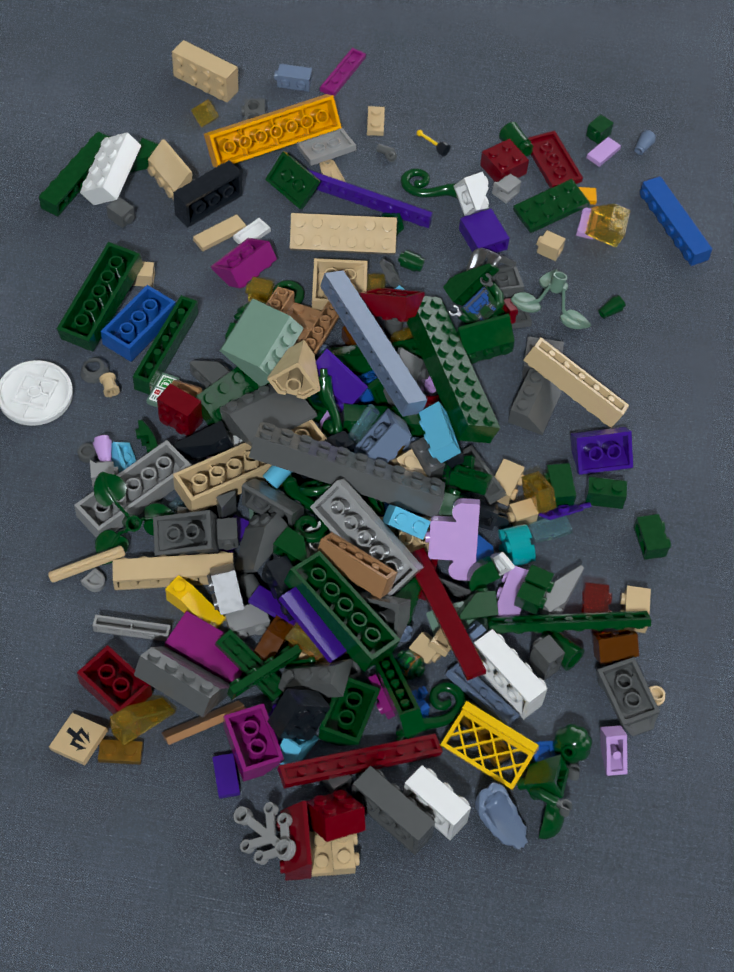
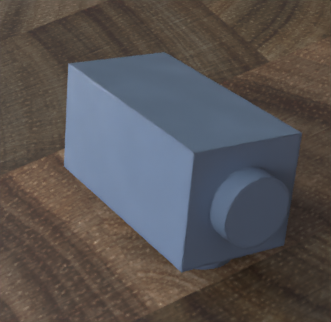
(293, 77)

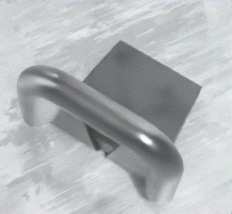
(479, 255)

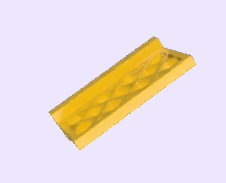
(500, 730)

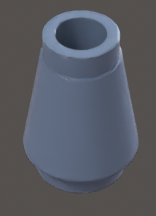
(645, 140)

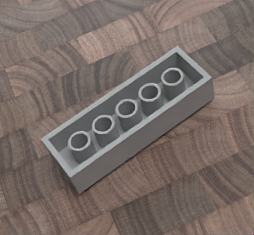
(146, 483)
(358, 524)

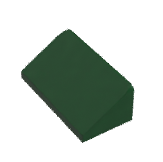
(470, 479)

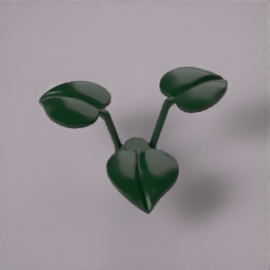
(109, 489)

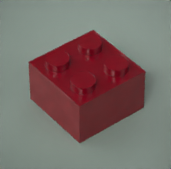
(504, 160)
(179, 410)
(336, 815)

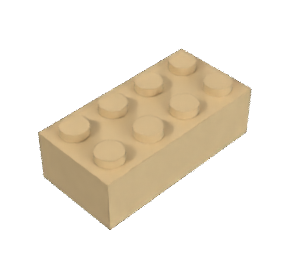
(205, 71)

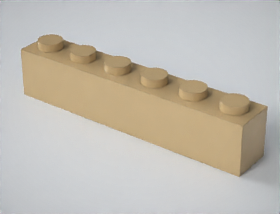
(576, 382)
(162, 570)

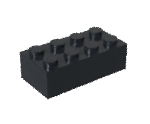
(208, 193)

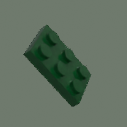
(292, 180)

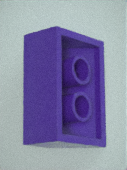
(345, 384)
(602, 450)

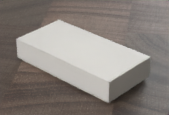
(254, 230)

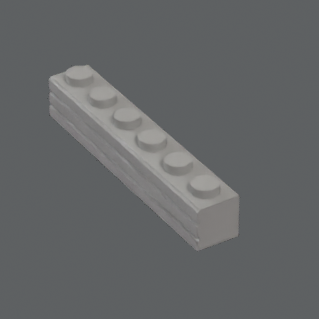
(131, 628)

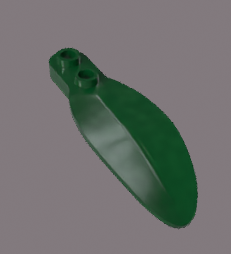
(354, 359)

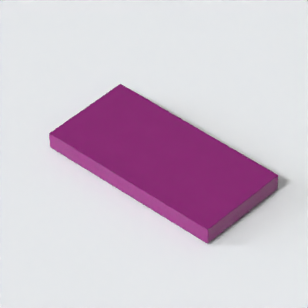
(197, 641)

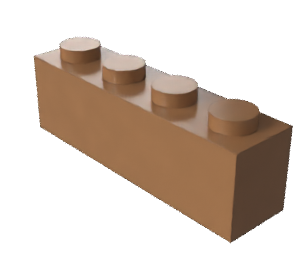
(357, 565)

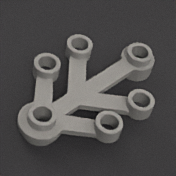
(245, 817)

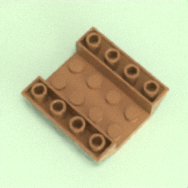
(316, 323)

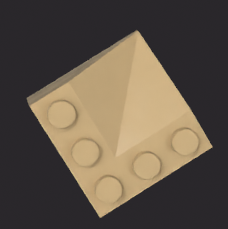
(354, 269)

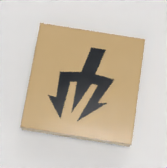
(78, 739)

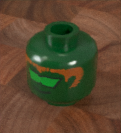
(410, 664)

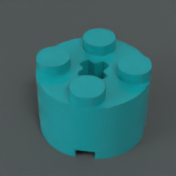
(517, 544)

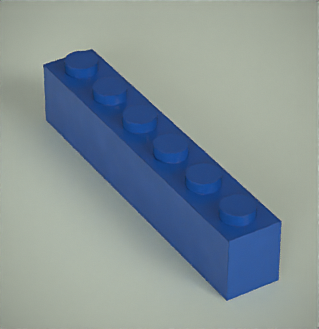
(675, 221)

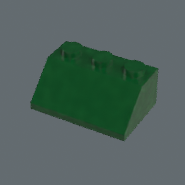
(487, 338)
(349, 714)

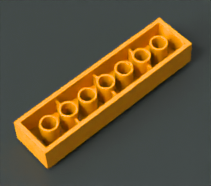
(273, 130)

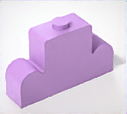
(456, 537)

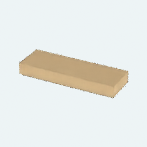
(219, 233)

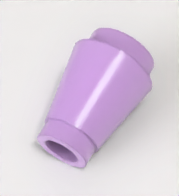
(103, 447)

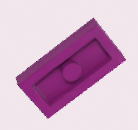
(383, 704)

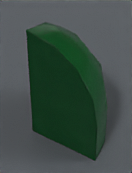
(551, 822)

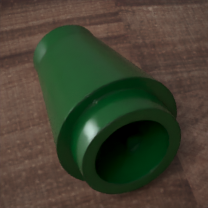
(612, 306)

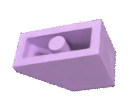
(614, 750)

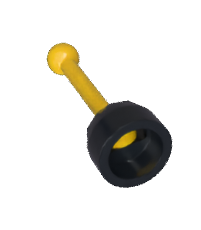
(442, 148)

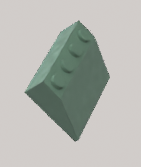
(260, 340)

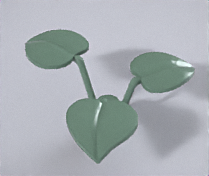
(556, 283)

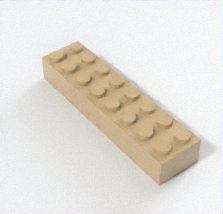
(226, 472)

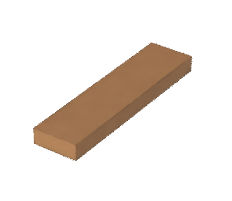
(200, 723)

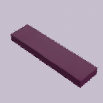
(343, 72)

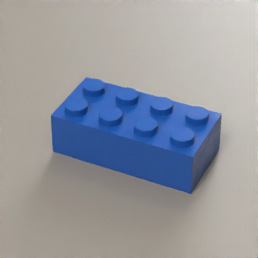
(137, 323)

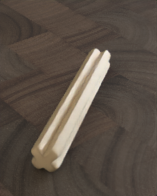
(86, 564)

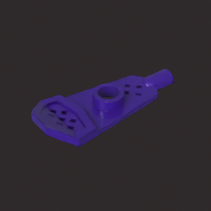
(564, 510)

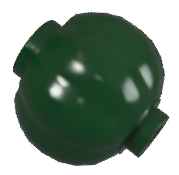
(572, 743)

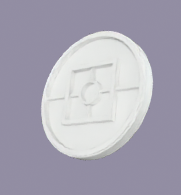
(35, 392)

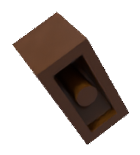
(273, 639)

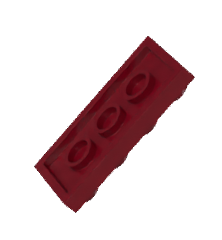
(553, 159)

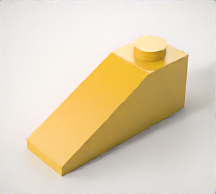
(189, 599)

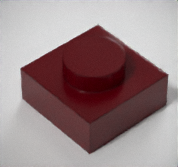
(510, 309)

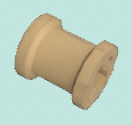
(109, 384)

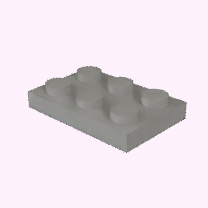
(326, 146)

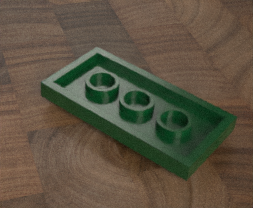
(551, 206)

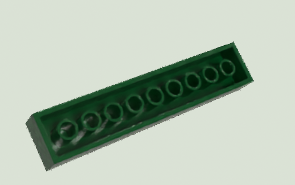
(452, 373)

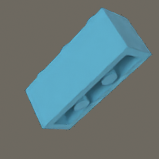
(439, 432)

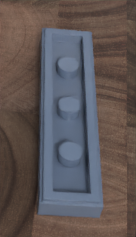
(484, 696)

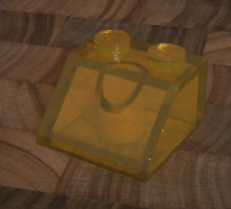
(608, 223)

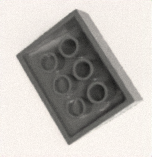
(264, 405)
(181, 679)

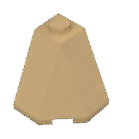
(296, 372)

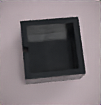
(298, 714)

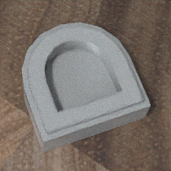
(94, 581)

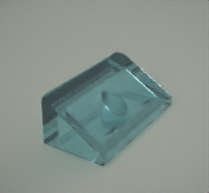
(363, 423)

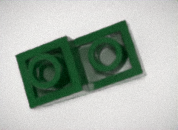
(146, 436)

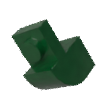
(481, 574)

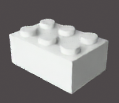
(439, 800)

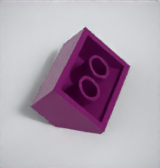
(244, 262)
(252, 741)

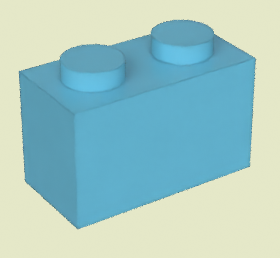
(406, 521)

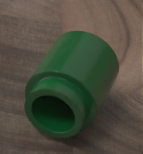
(411, 261)

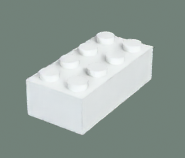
(110, 168)
(510, 675)

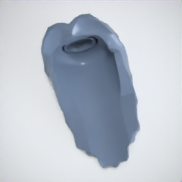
(501, 816)

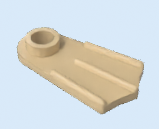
(331, 170)

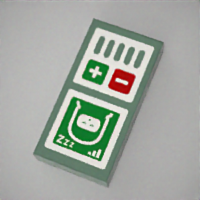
(161, 385)

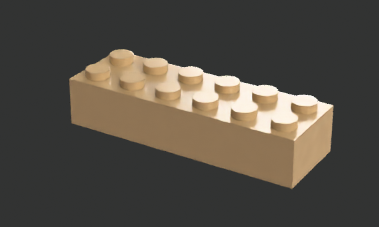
(343, 233)

